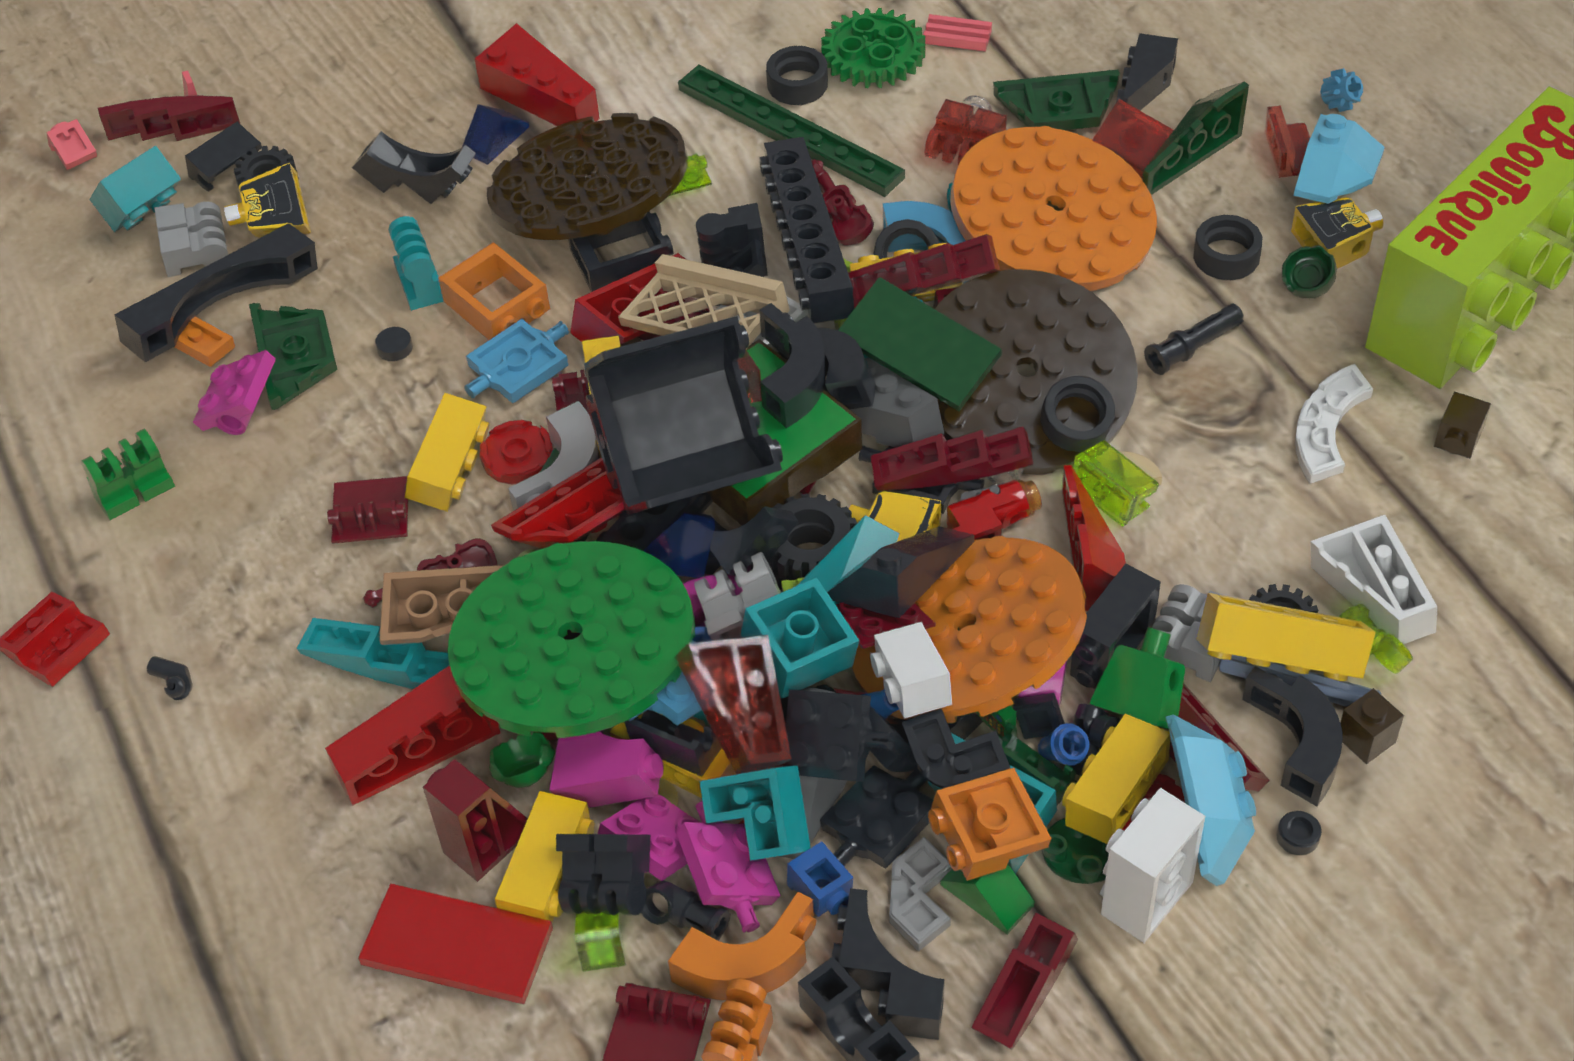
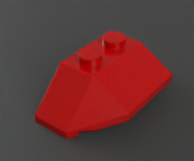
(565, 511)

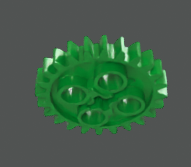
(873, 47)

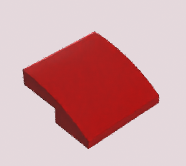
(52, 638)

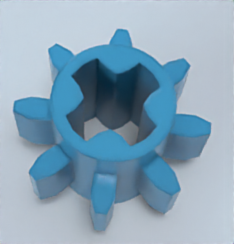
(1341, 90)

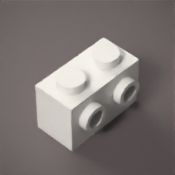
(911, 670)

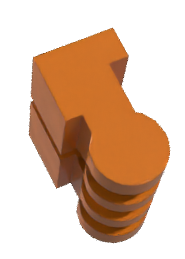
(744, 1024)

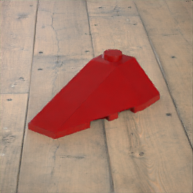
(598, 311)
(1091, 542)

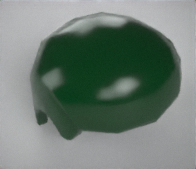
(1309, 272)

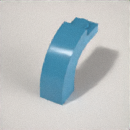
(933, 216)

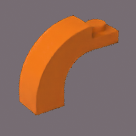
(709, 965)

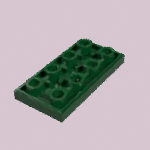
(920, 343)

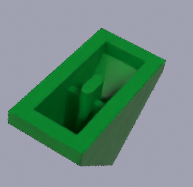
(994, 896)

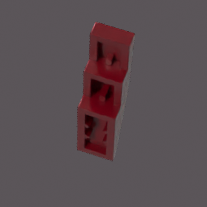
(163, 116)
(930, 268)
(945, 462)

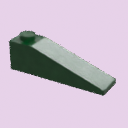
(1200, 134)

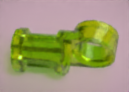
(1385, 647)

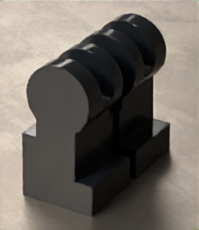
(726, 234)
(603, 873)

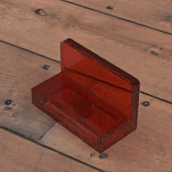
(1286, 142)

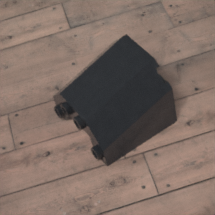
(677, 416)

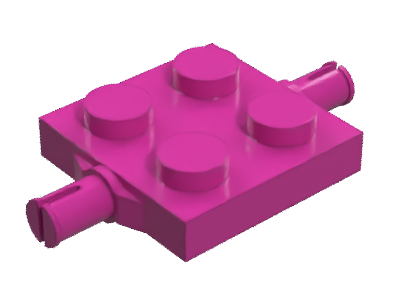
(723, 868)

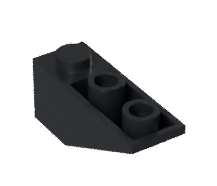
(1150, 70)

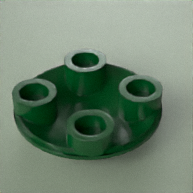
(1075, 855)

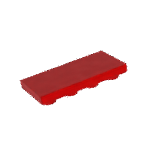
(456, 943)

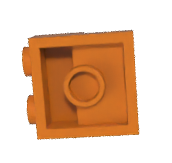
(987, 823)

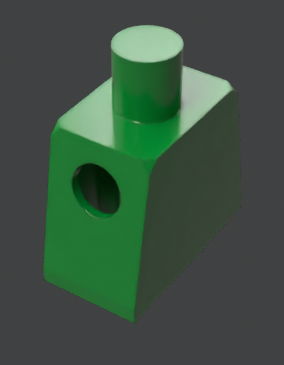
(1142, 681)

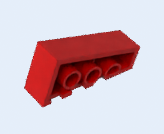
(534, 79)
(408, 738)

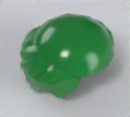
(521, 760)

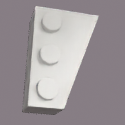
(1375, 570)

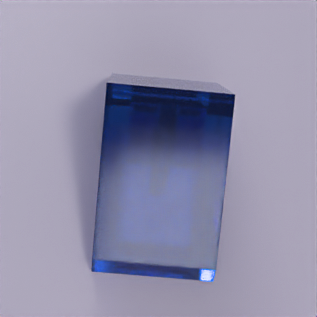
(493, 132)
(685, 545)

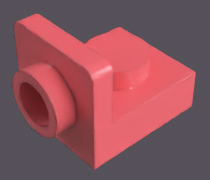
(71, 143)

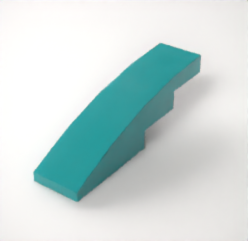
(359, 651)

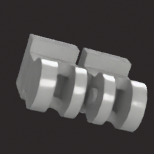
(190, 235)
(723, 608)
(1182, 619)

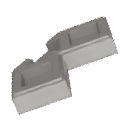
(910, 908)

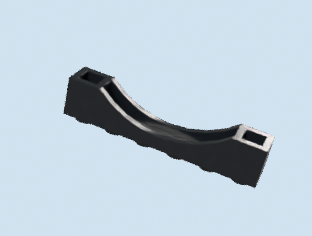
(159, 319)

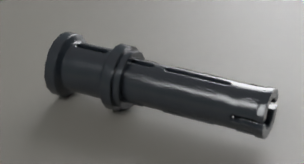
(1182, 344)

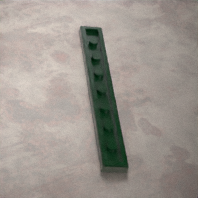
(783, 124)

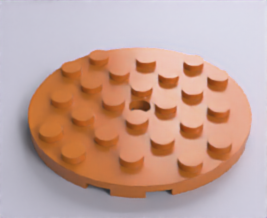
(1105, 204)
(1024, 630)

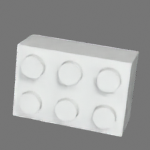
(1151, 863)

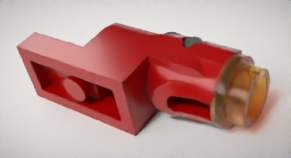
(993, 508)

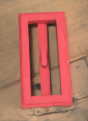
(957, 32)

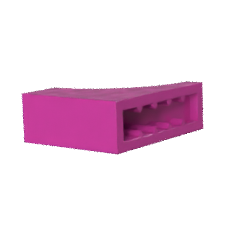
(605, 769)

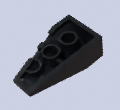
(901, 571)

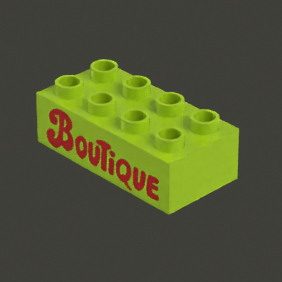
(1481, 249)

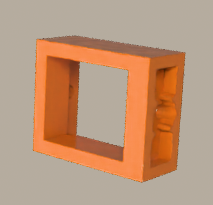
(479, 272)

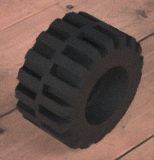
(819, 523)

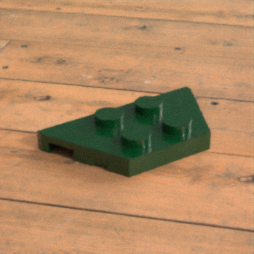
(1059, 100)
(300, 347)

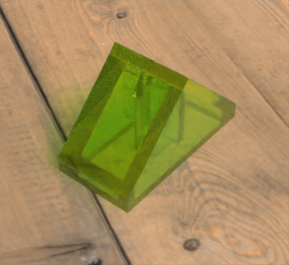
(599, 941)

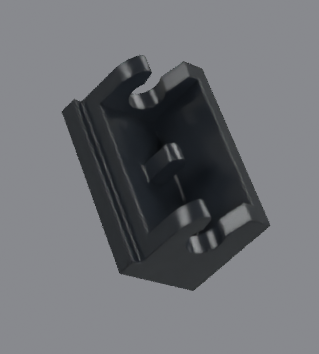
(219, 154)
(676, 744)

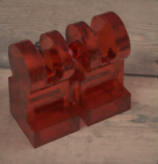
(958, 126)

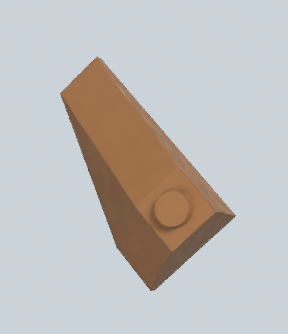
(425, 601)

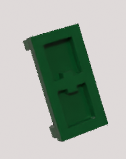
(1035, 765)

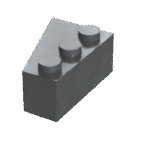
(899, 410)

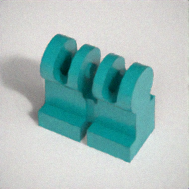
(414, 264)

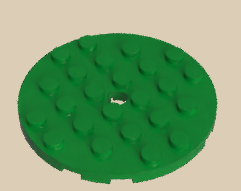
(528, 678)

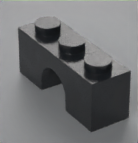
(837, 1009)

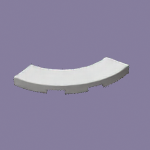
(1319, 418)

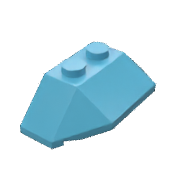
(1337, 160)
(1215, 787)

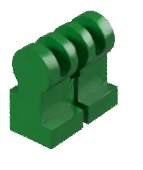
(141, 471)

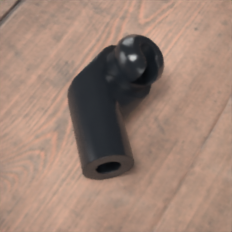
(175, 674)

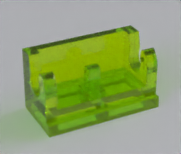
(1114, 482)

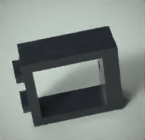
(604, 273)
(1115, 619)

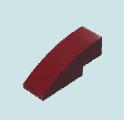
(1025, 981)

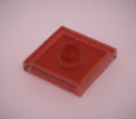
(1132, 135)

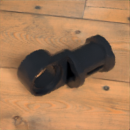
(685, 910)

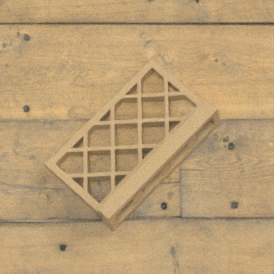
(711, 287)

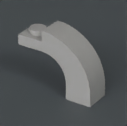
(577, 444)

